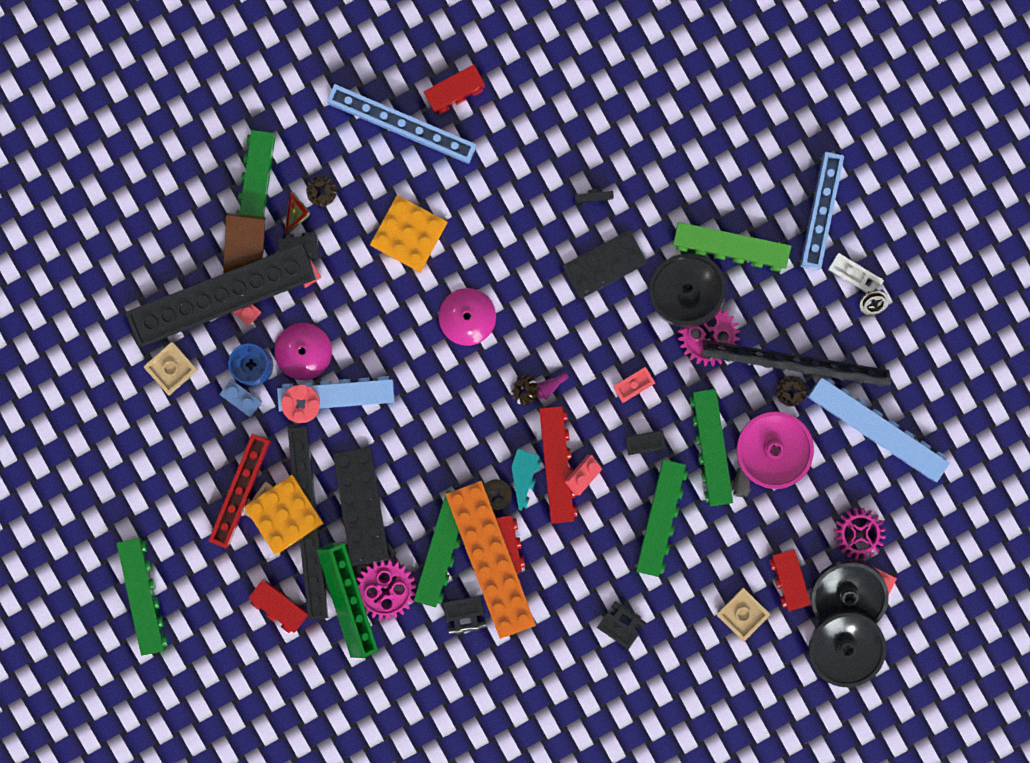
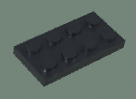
(604, 264)

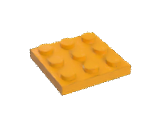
(408, 233)
(284, 514)

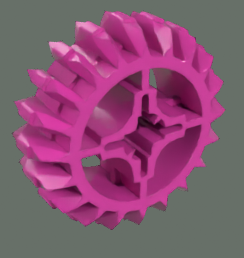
(865, 527)

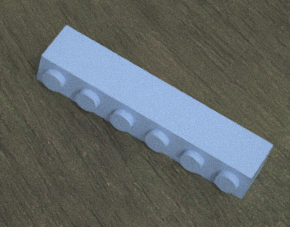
(821, 211)
(347, 393)

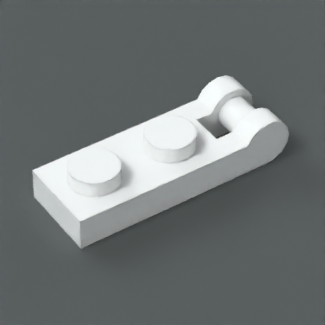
(854, 273)

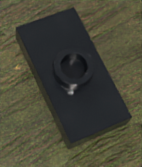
(594, 196)
(645, 442)

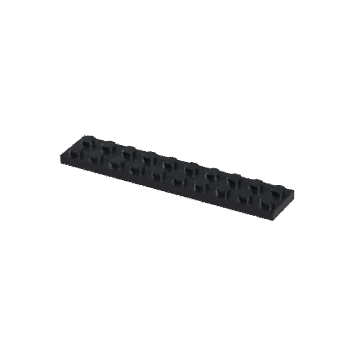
(221, 295)

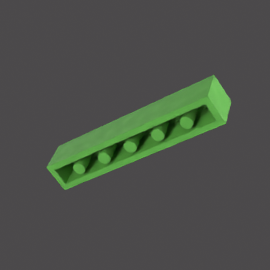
(731, 245)

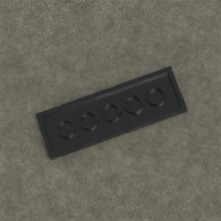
(361, 507)

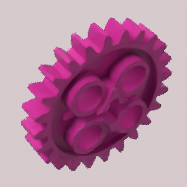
(693, 346)
(398, 599)

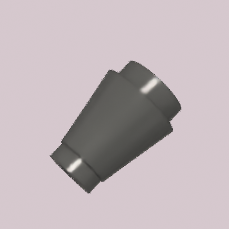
(741, 484)

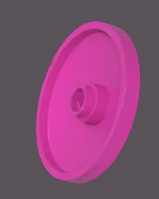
(775, 450)

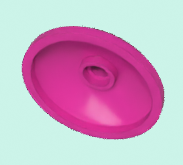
(472, 330)
(317, 353)

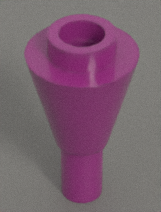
(547, 387)

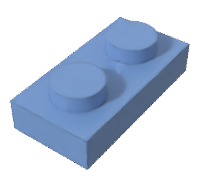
(240, 398)

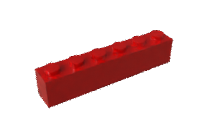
(556, 464)
(240, 490)

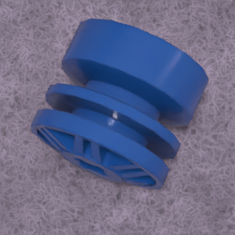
(243, 356)

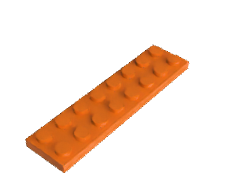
(490, 559)

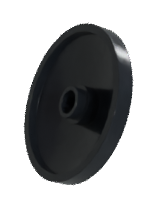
(687, 290)
(849, 587)
(847, 649)

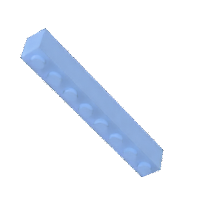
(401, 124)
(878, 429)

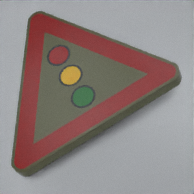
(296, 213)

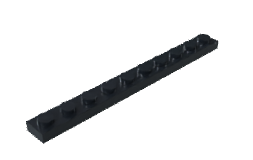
(795, 362)
(312, 568)

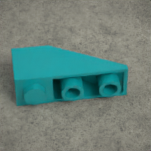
(523, 470)

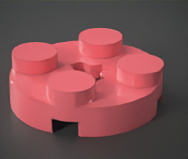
(290, 401)

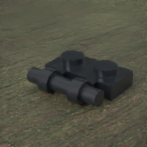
(462, 609)
(617, 629)

